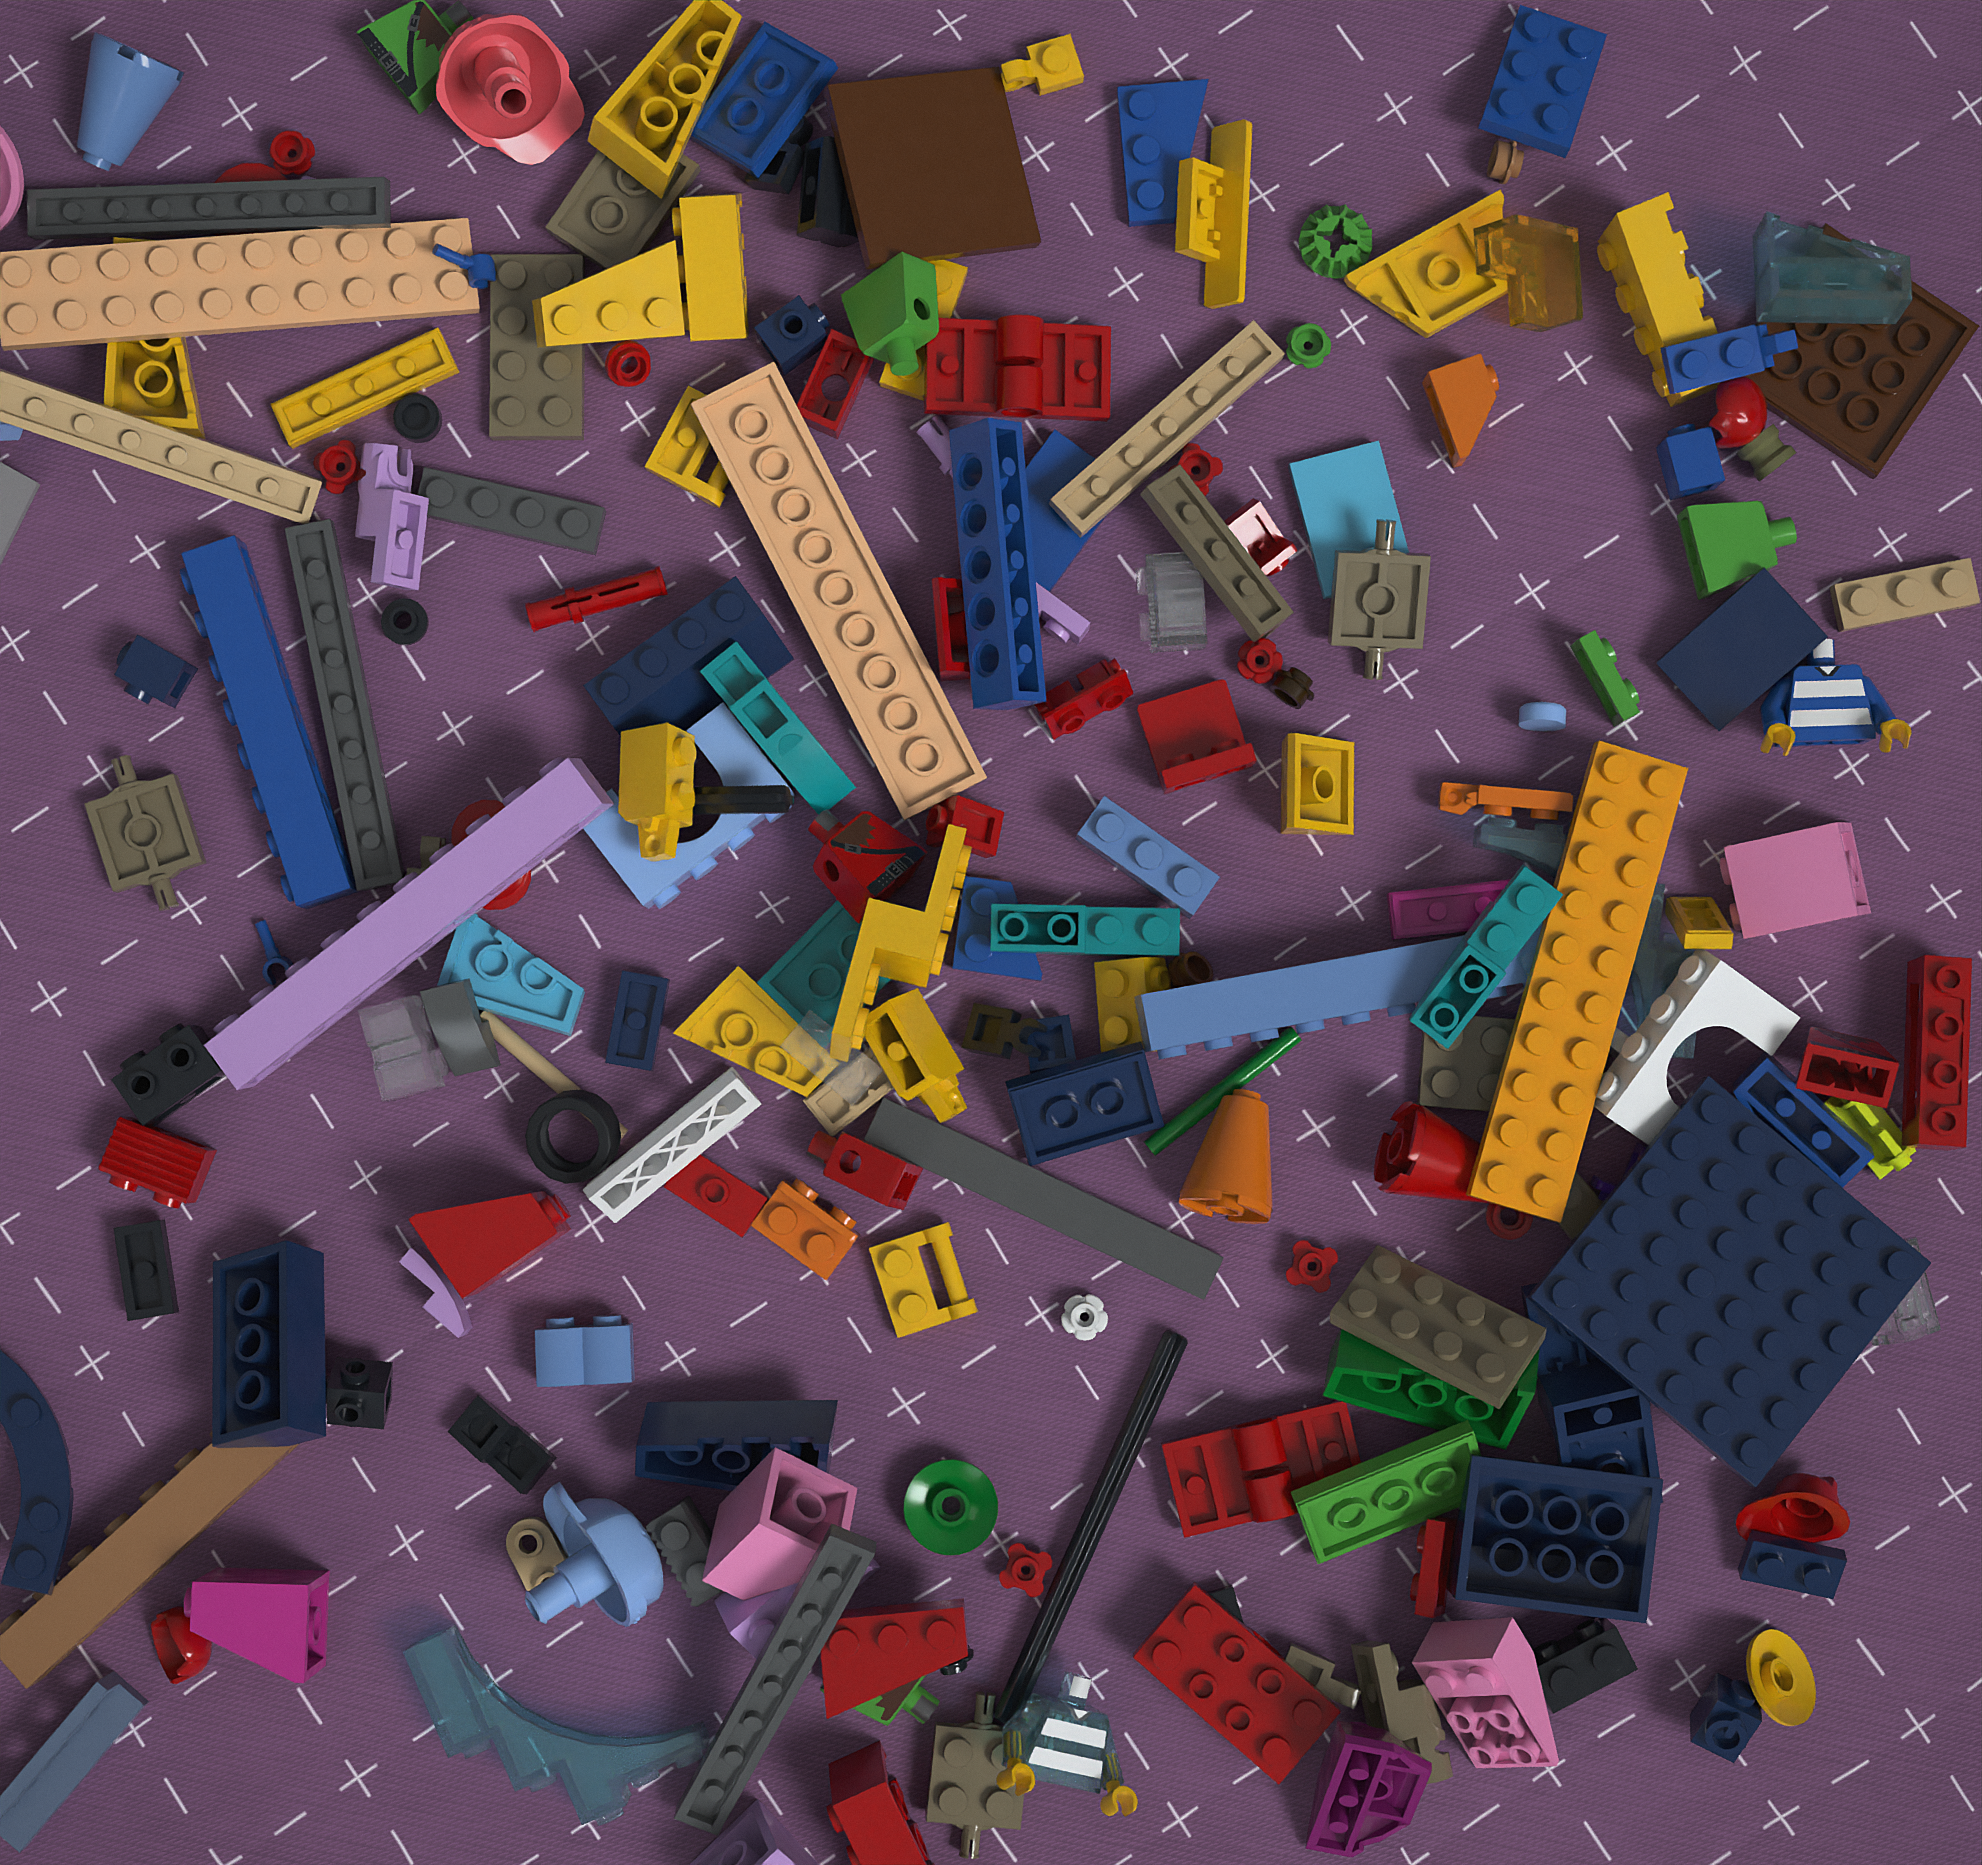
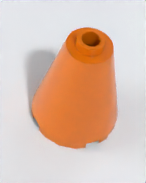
(1233, 1163)

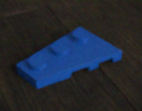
(1155, 134)

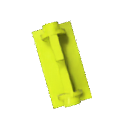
(1878, 1131)

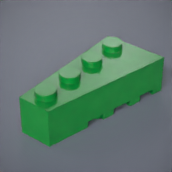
(1386, 1384)

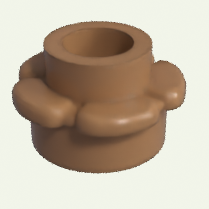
(1505, 161)

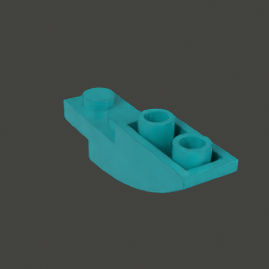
(777, 728)
(1085, 930)
(1483, 956)

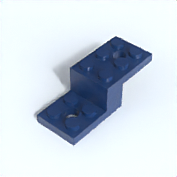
(1590, 1406)

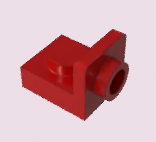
(980, 820)

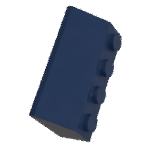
(663, 675)
(269, 1347)

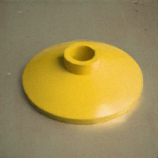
(1780, 1677)

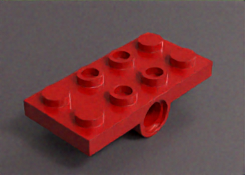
(1018, 369)
(1253, 1466)
(1236, 1682)

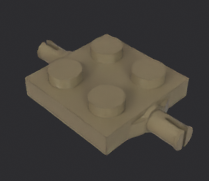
(1379, 599)
(145, 833)
(964, 1778)

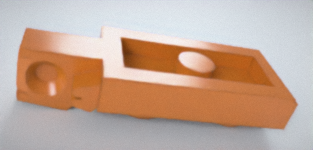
(1459, 798)

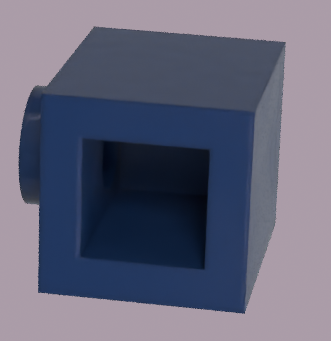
(793, 334)
(153, 672)

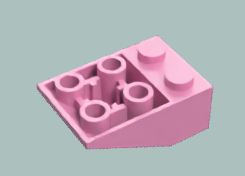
(1489, 1691)

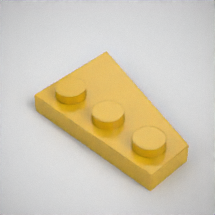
(748, 1028)

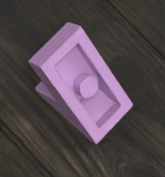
(1060, 619)

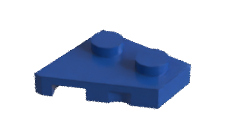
(974, 933)

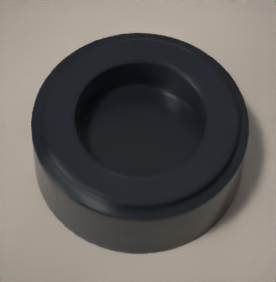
(417, 418)

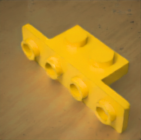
(1215, 212)

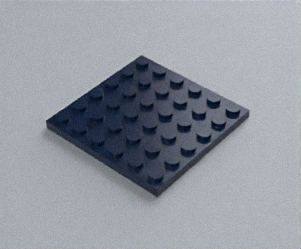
(1729, 1281)

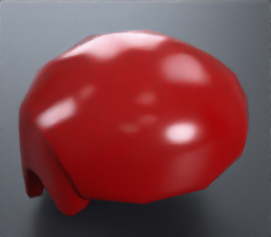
(1740, 412)
(179, 1649)

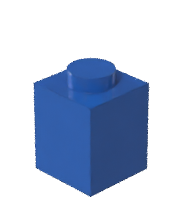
(1690, 461)

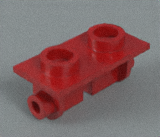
(1103, 690)

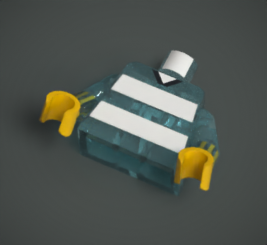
(1065, 1746)

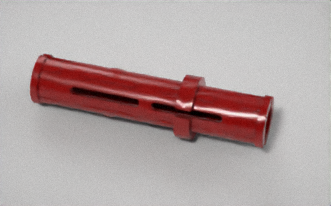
(595, 599)

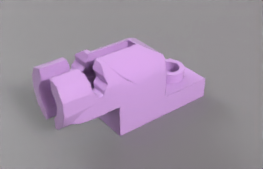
(391, 515)

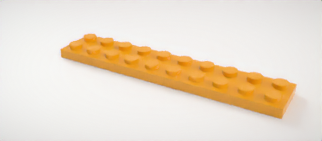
(1577, 982)

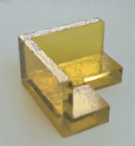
(1539, 266)

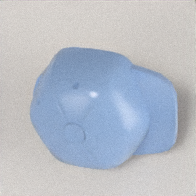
(605, 1562)

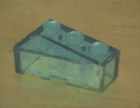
(1825, 279)

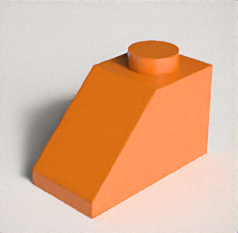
(1460, 402)

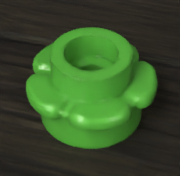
(1308, 333)

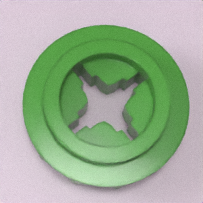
(1317, 250)

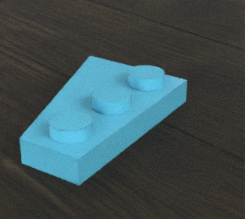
(511, 979)

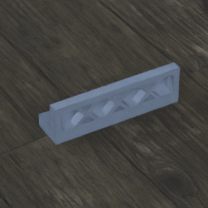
(67, 1758)

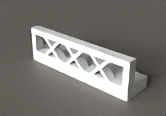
(672, 1145)

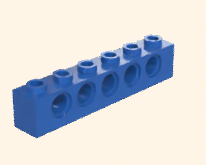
(997, 565)

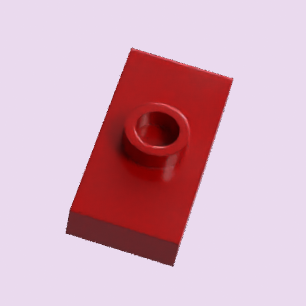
(718, 1194)

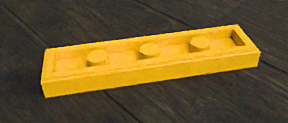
(365, 388)

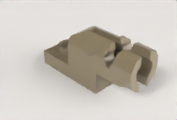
(1400, 1707)

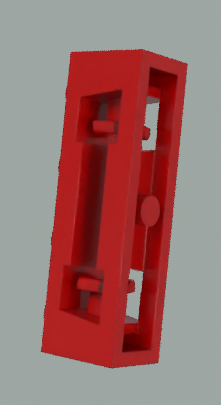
(1936, 1053)

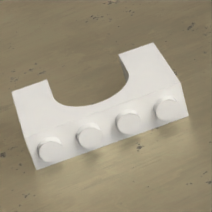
(1699, 997)

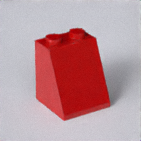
(490, 1237)

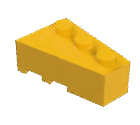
(712, 266)
(617, 304)

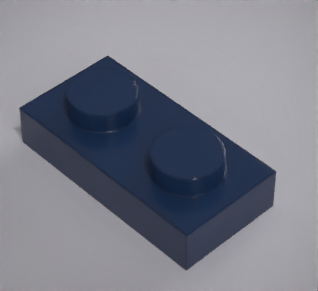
(637, 1020)
(1792, 1564)

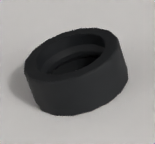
(543, 1152)

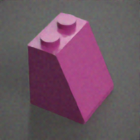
(264, 1616)

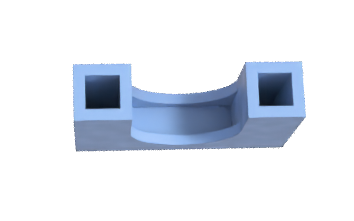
(738, 764)

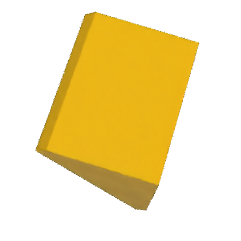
(1317, 785)

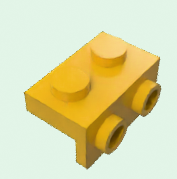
(1115, 989)

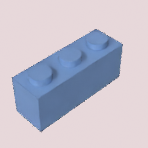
(1147, 857)

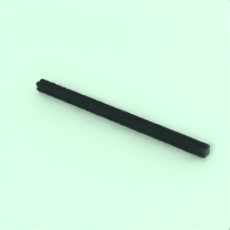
(1091, 1525)

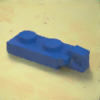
(1723, 356)

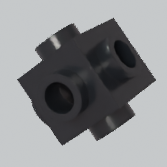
(359, 1392)

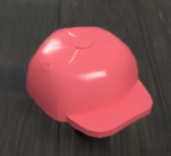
(508, 87)

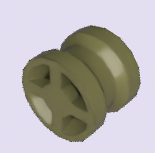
(1766, 452)

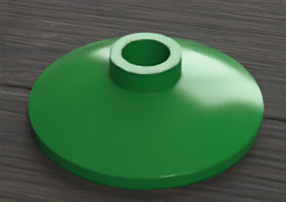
(945, 1531)

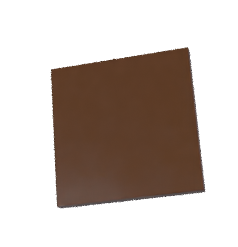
(932, 166)
(1864, 382)

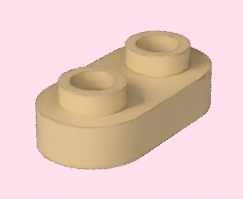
(536, 1564)

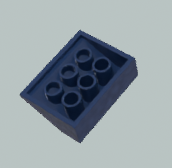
(1556, 1538)

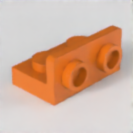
(806, 1228)

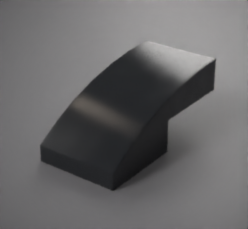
(502, 1444)

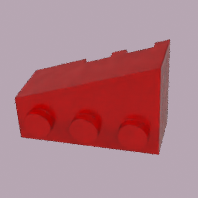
(889, 1647)

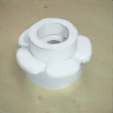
(1084, 1329)

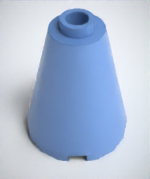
(120, 100)

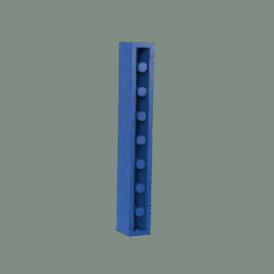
(269, 723)

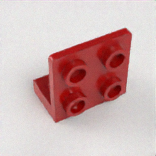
(1195, 736)

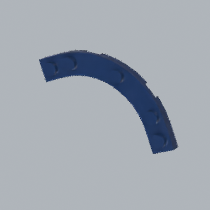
(44, 1481)

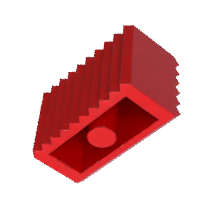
(156, 1161)

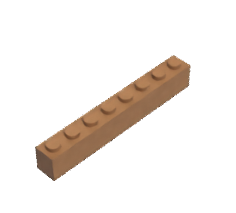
(130, 1556)

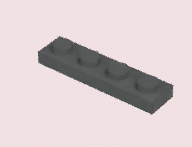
(512, 511)

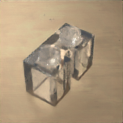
(403, 1048)

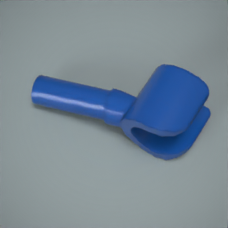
(479, 266)
(271, 952)

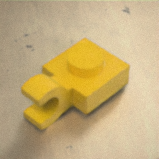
(1049, 65)

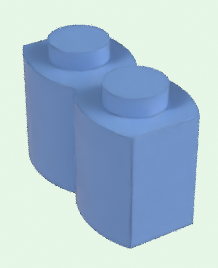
(584, 1353)

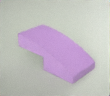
(446, 1302)

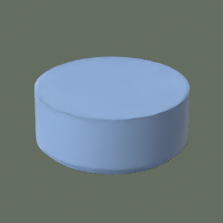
(1542, 716)

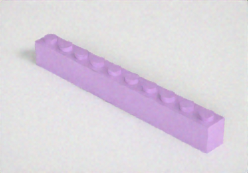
(409, 922)

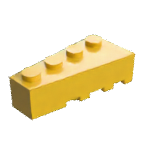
(661, 100)
(1655, 285)
(153, 379)

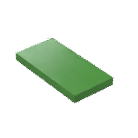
(1386, 1492)

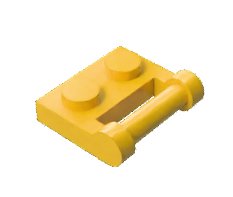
(683, 451)
(908, 1285)

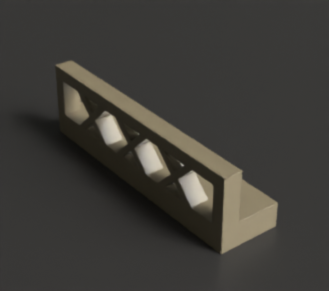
(1217, 553)

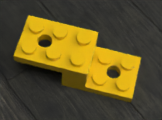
(900, 944)

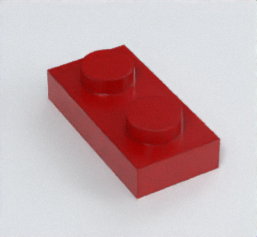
(1430, 1585)

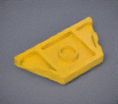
(1433, 275)

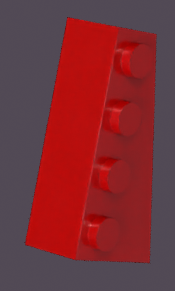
(873, 1811)

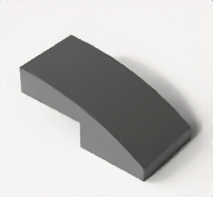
(458, 1027)

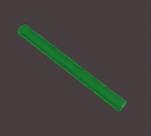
(1213, 1097)

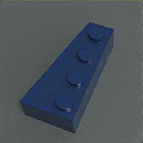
(725, 1440)

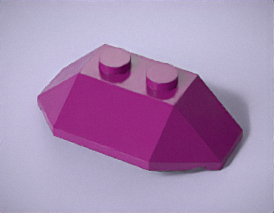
(1364, 1789)

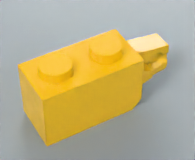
(657, 786)
(916, 1054)

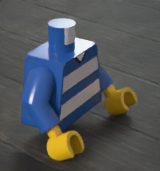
(1828, 707)

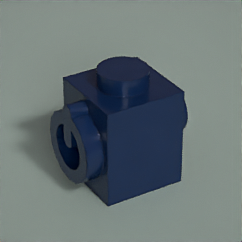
(1725, 1717)

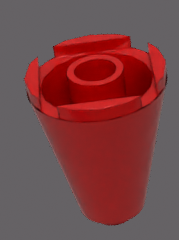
(1425, 1156)

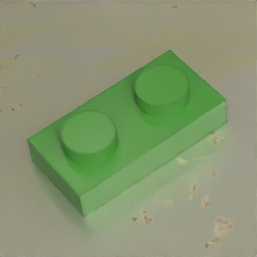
(1597, 661)

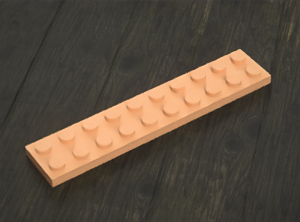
(232, 284)
(838, 591)

